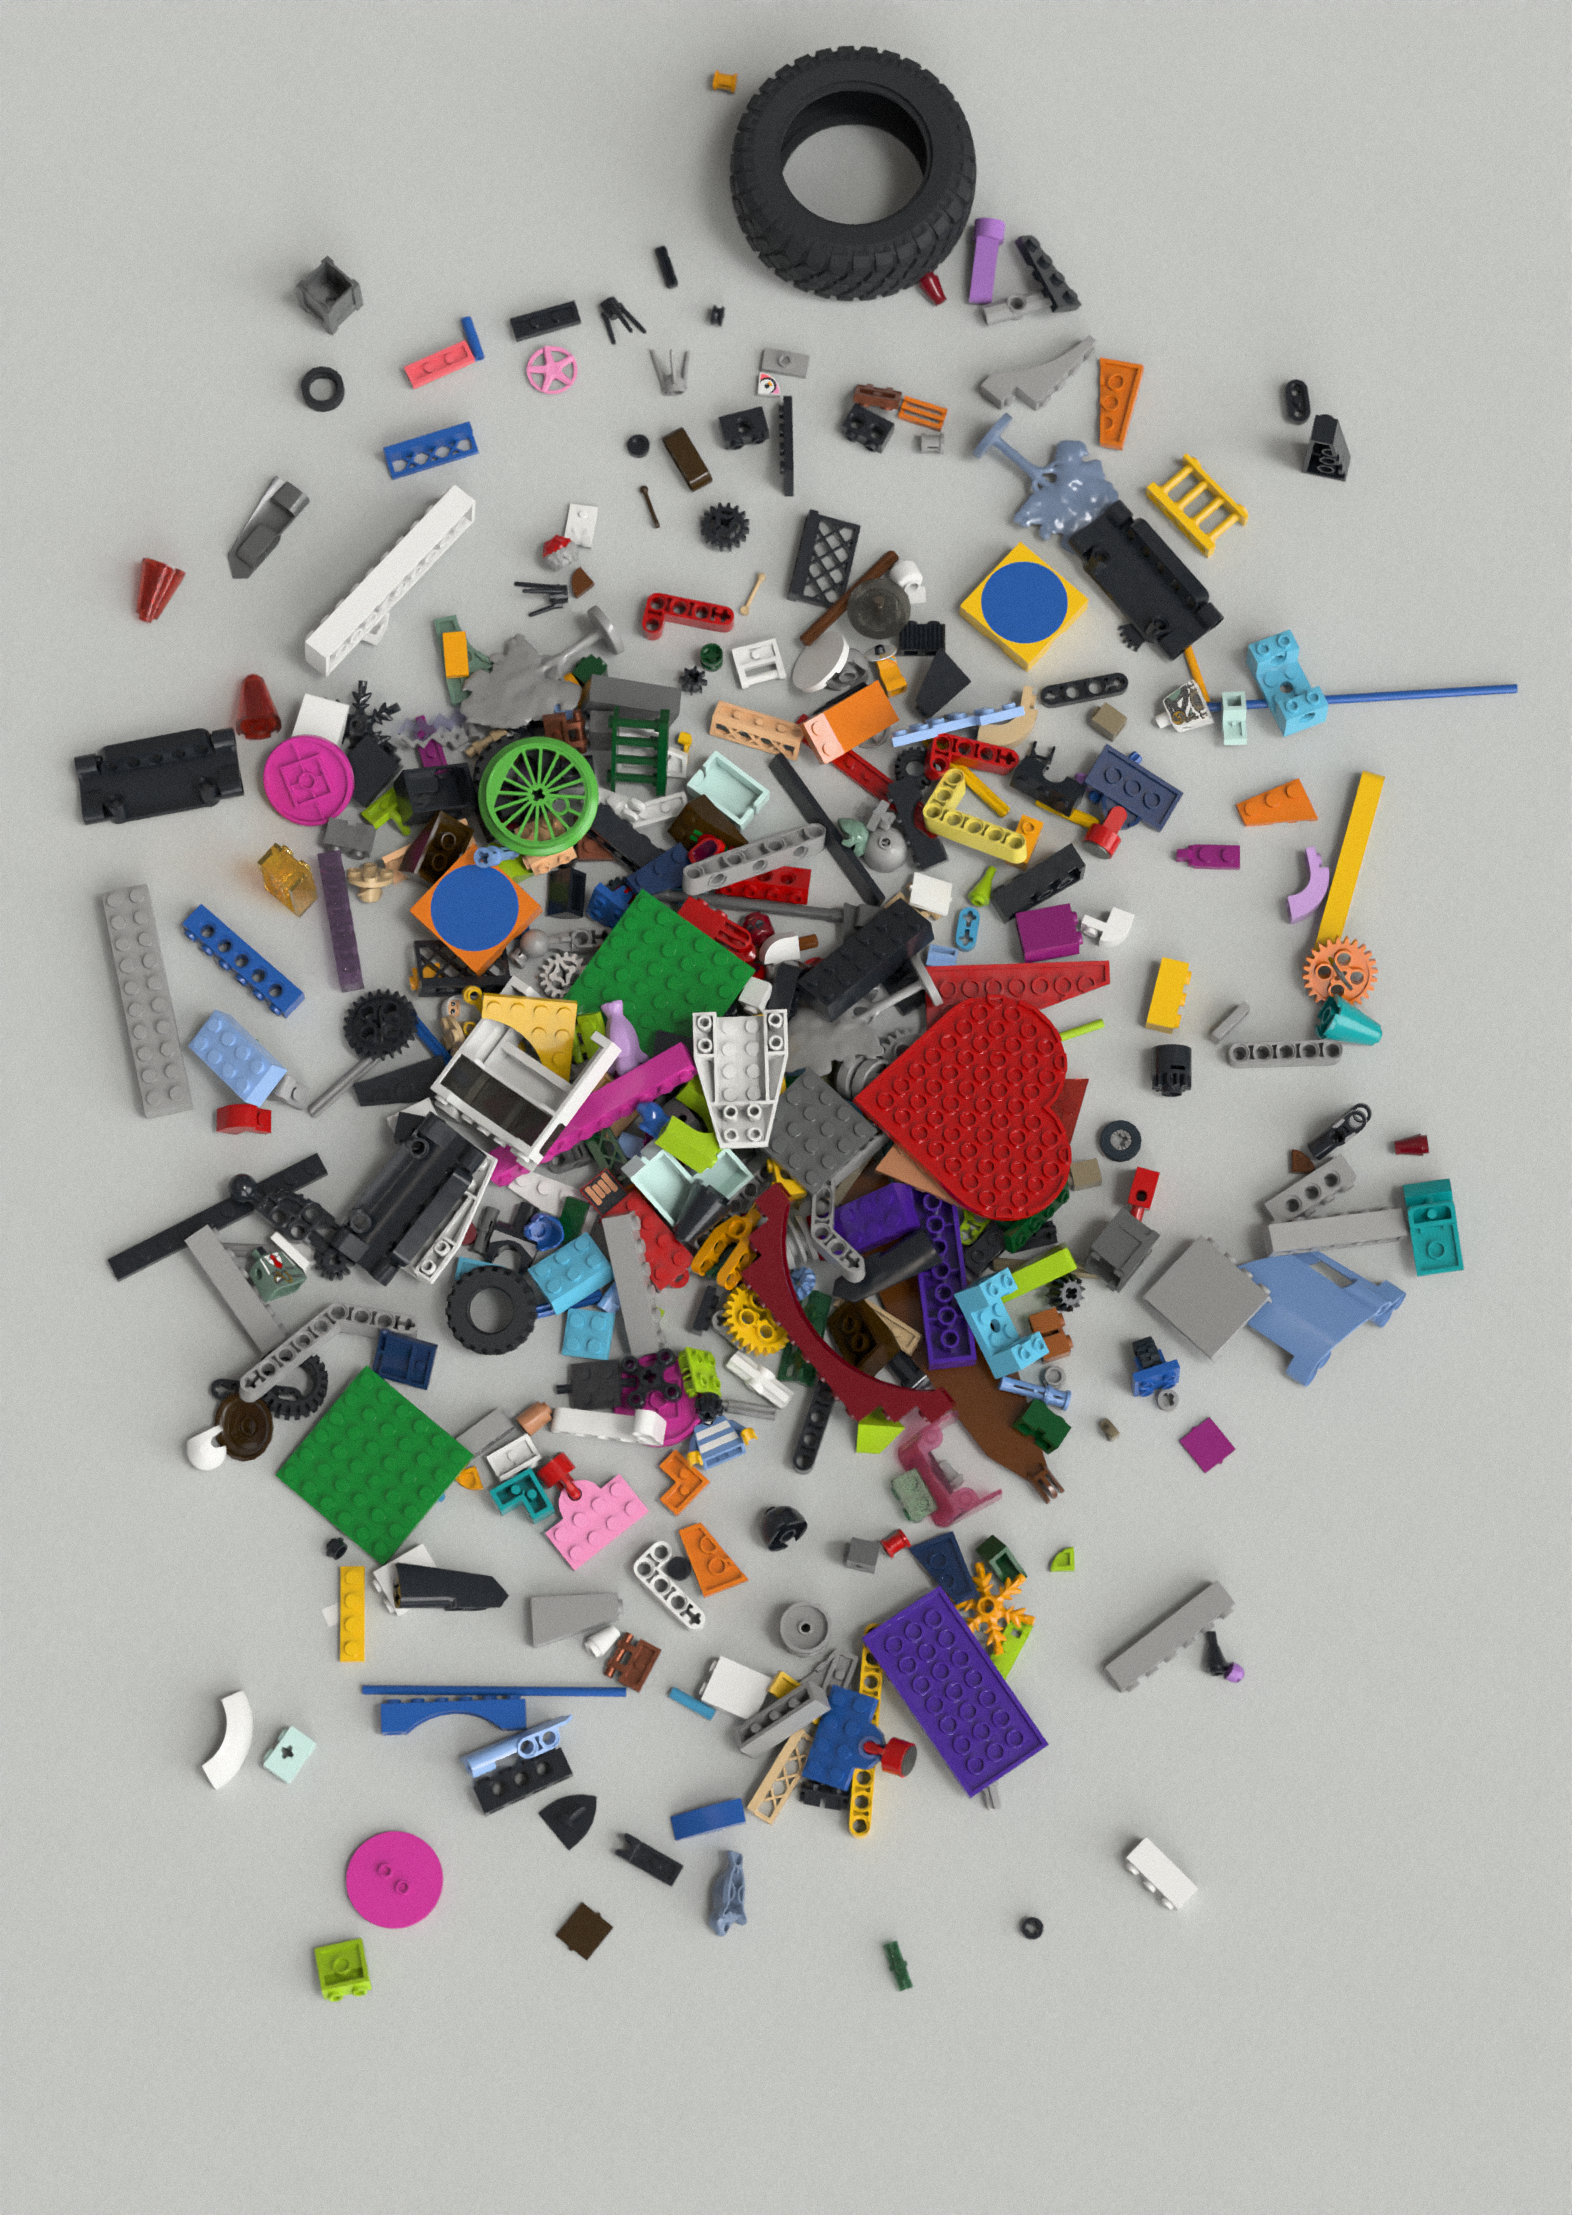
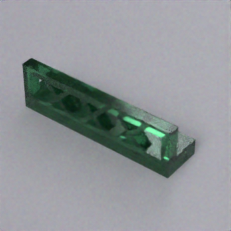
(817, 1313)

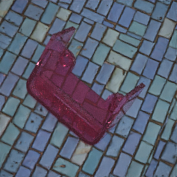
(953, 1505)

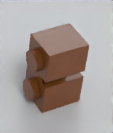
(1050, 1323)

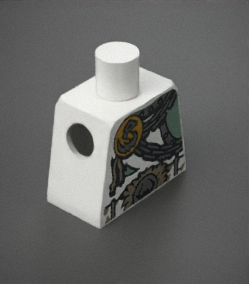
(1185, 709)

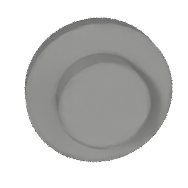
(1054, 1376)

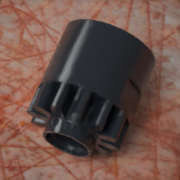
(1171, 1069)

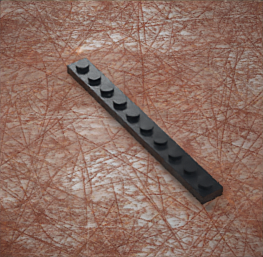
(218, 1216)

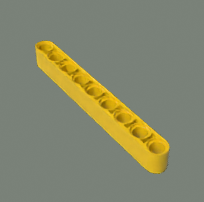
(1350, 858)
(858, 1789)

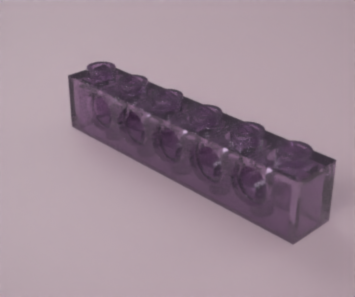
(341, 921)

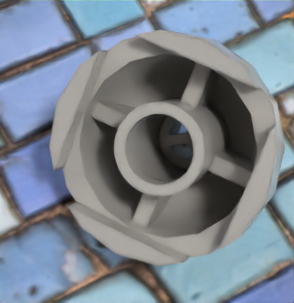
(853, 673)
(887, 857)

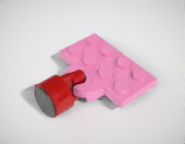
(589, 1513)

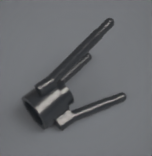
(614, 310)
(557, 594)

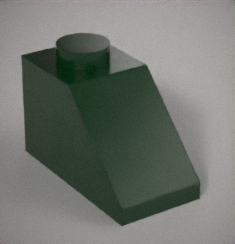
(999, 1559)

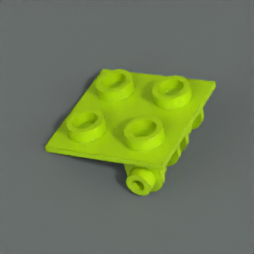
(702, 1372)

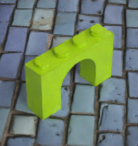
(683, 1142)

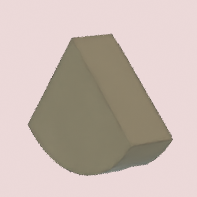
(1109, 1429)

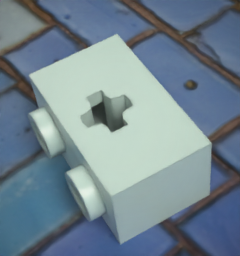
(301, 1748)

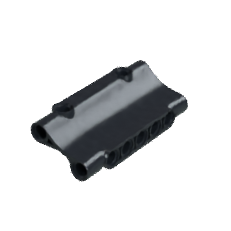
(1145, 580)
(159, 776)
(408, 1199)

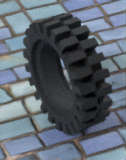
(306, 1404)

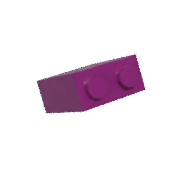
(1048, 933)

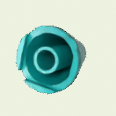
(1346, 1023)

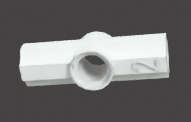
(760, 1380)

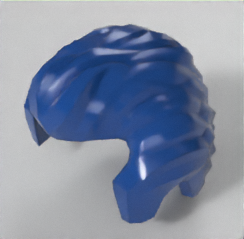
(545, 1231)

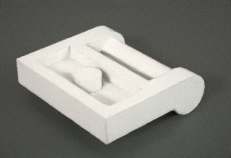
(758, 656)

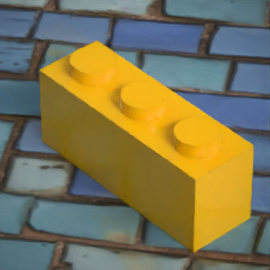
(1168, 996)

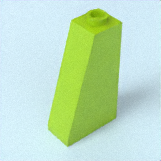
(1041, 1270)

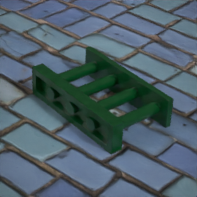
(659, 743)

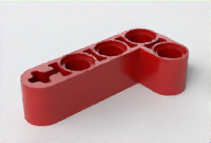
(688, 618)
(1000, 759)

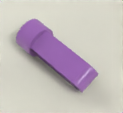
(988, 236)

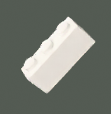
(1160, 1875)

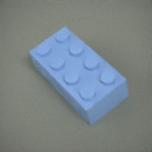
(237, 1058)

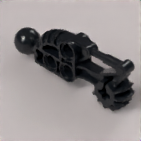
(294, 1207)

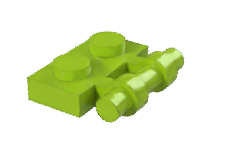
(587, 1025)

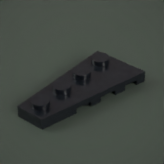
(1053, 281)
(786, 447)

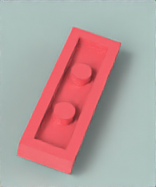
(439, 364)

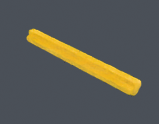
(978, 786)

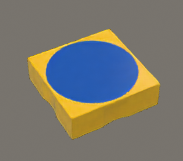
(1023, 606)

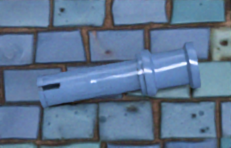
(493, 856)
(1007, 1384)

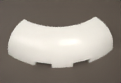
(236, 1741)

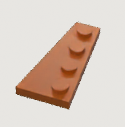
(1118, 396)

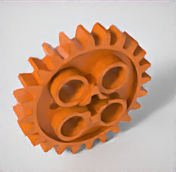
(1357, 961)

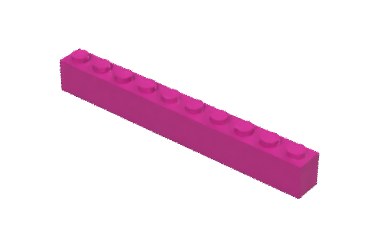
(608, 1105)

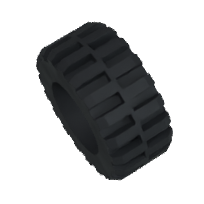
(532, 756)
(459, 1310)

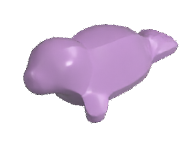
(623, 1035)

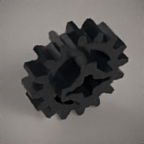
(729, 535)

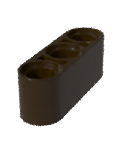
(687, 459)

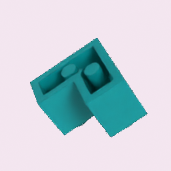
(526, 1491)

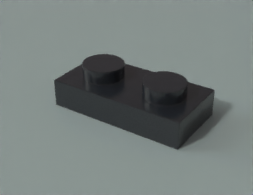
(708, 1302)

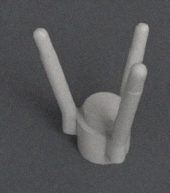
(674, 384)

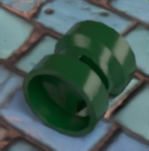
(711, 652)

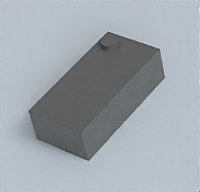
(634, 698)

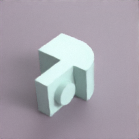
(1233, 718)

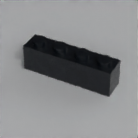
(621, 839)

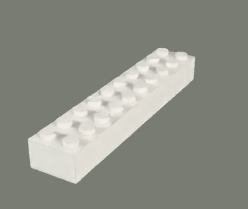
(389, 580)

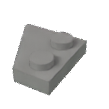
(836, 1671)

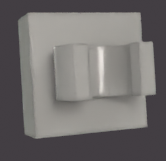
(881, 817)

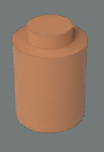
(534, 1417)

